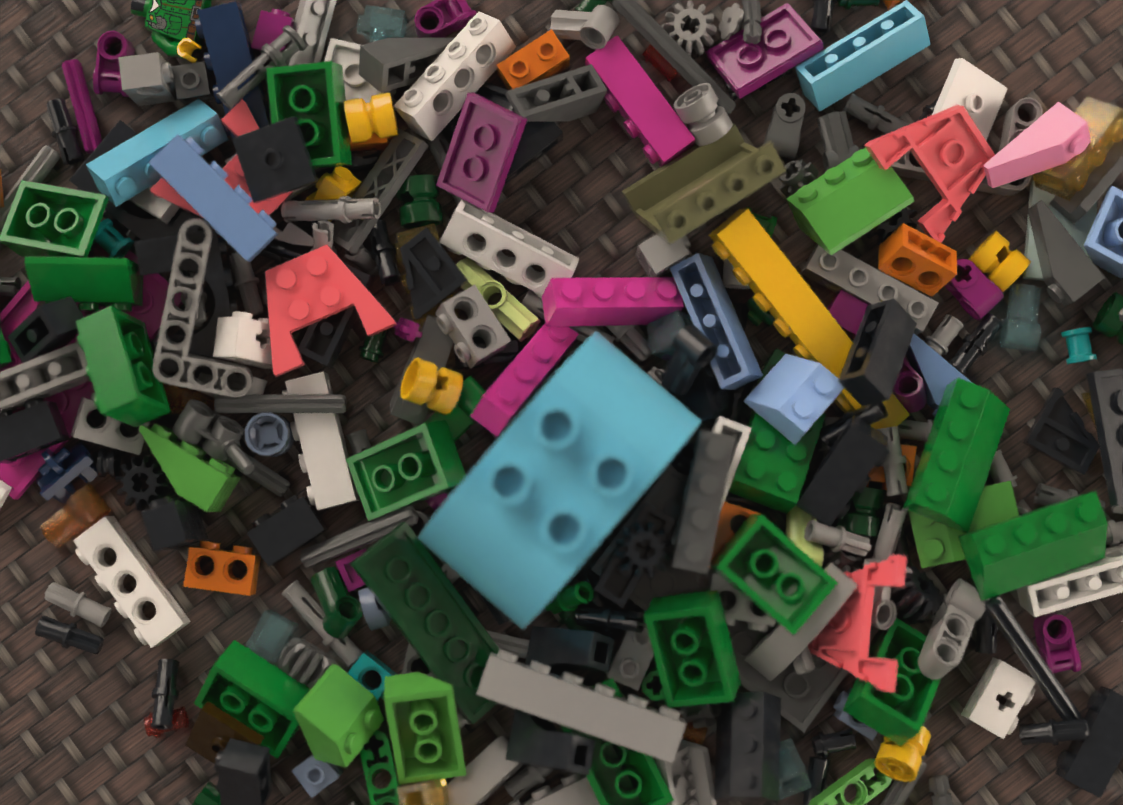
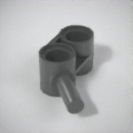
(219, 433)

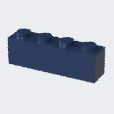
(229, 54)

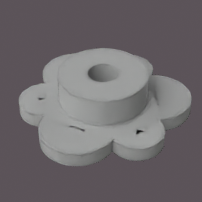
(731, 21)

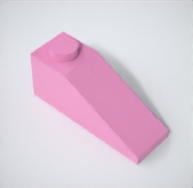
(1042, 146)

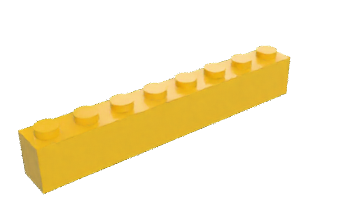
(791, 302)

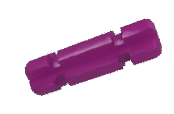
(407, 329)

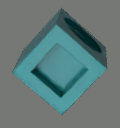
(369, 662)

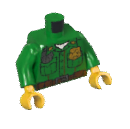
(172, 24)

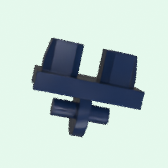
(62, 469)

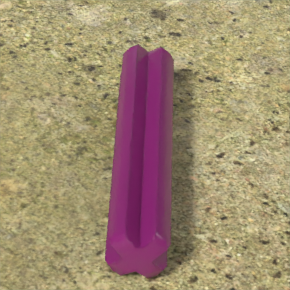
(82, 104)

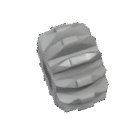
(691, 18)

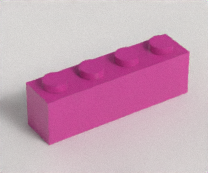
(640, 103)
(609, 301)
(523, 377)

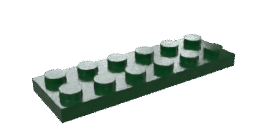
(429, 615)

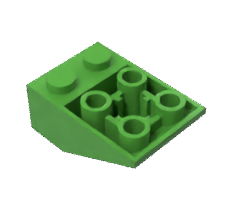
(192, 475)

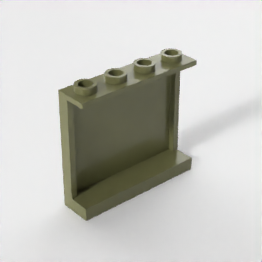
(701, 184)

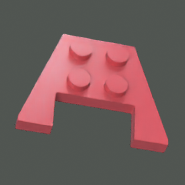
(239, 122)
(949, 153)
(310, 291)
(847, 634)

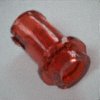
(659, 63)
(180, 720)

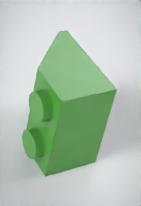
(338, 717)

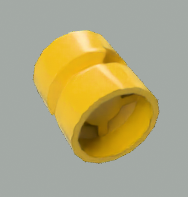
(371, 117)
(999, 261)
(435, 387)
(902, 761)

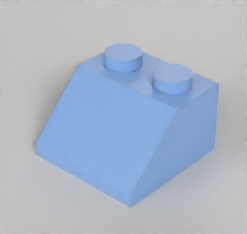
(1106, 234)
(794, 395)

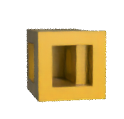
(335, 185)

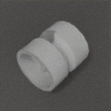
(705, 118)

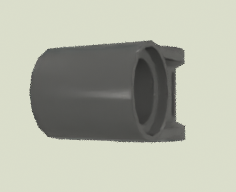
(784, 130)

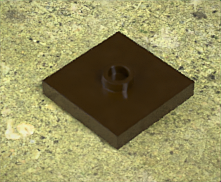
(214, 730)

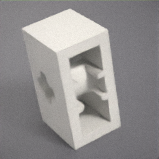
(244, 340)
(987, 711)

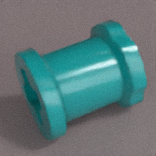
(111, 240)
(1079, 345)

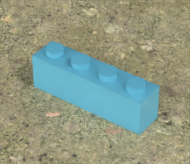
(863, 55)
(126, 168)

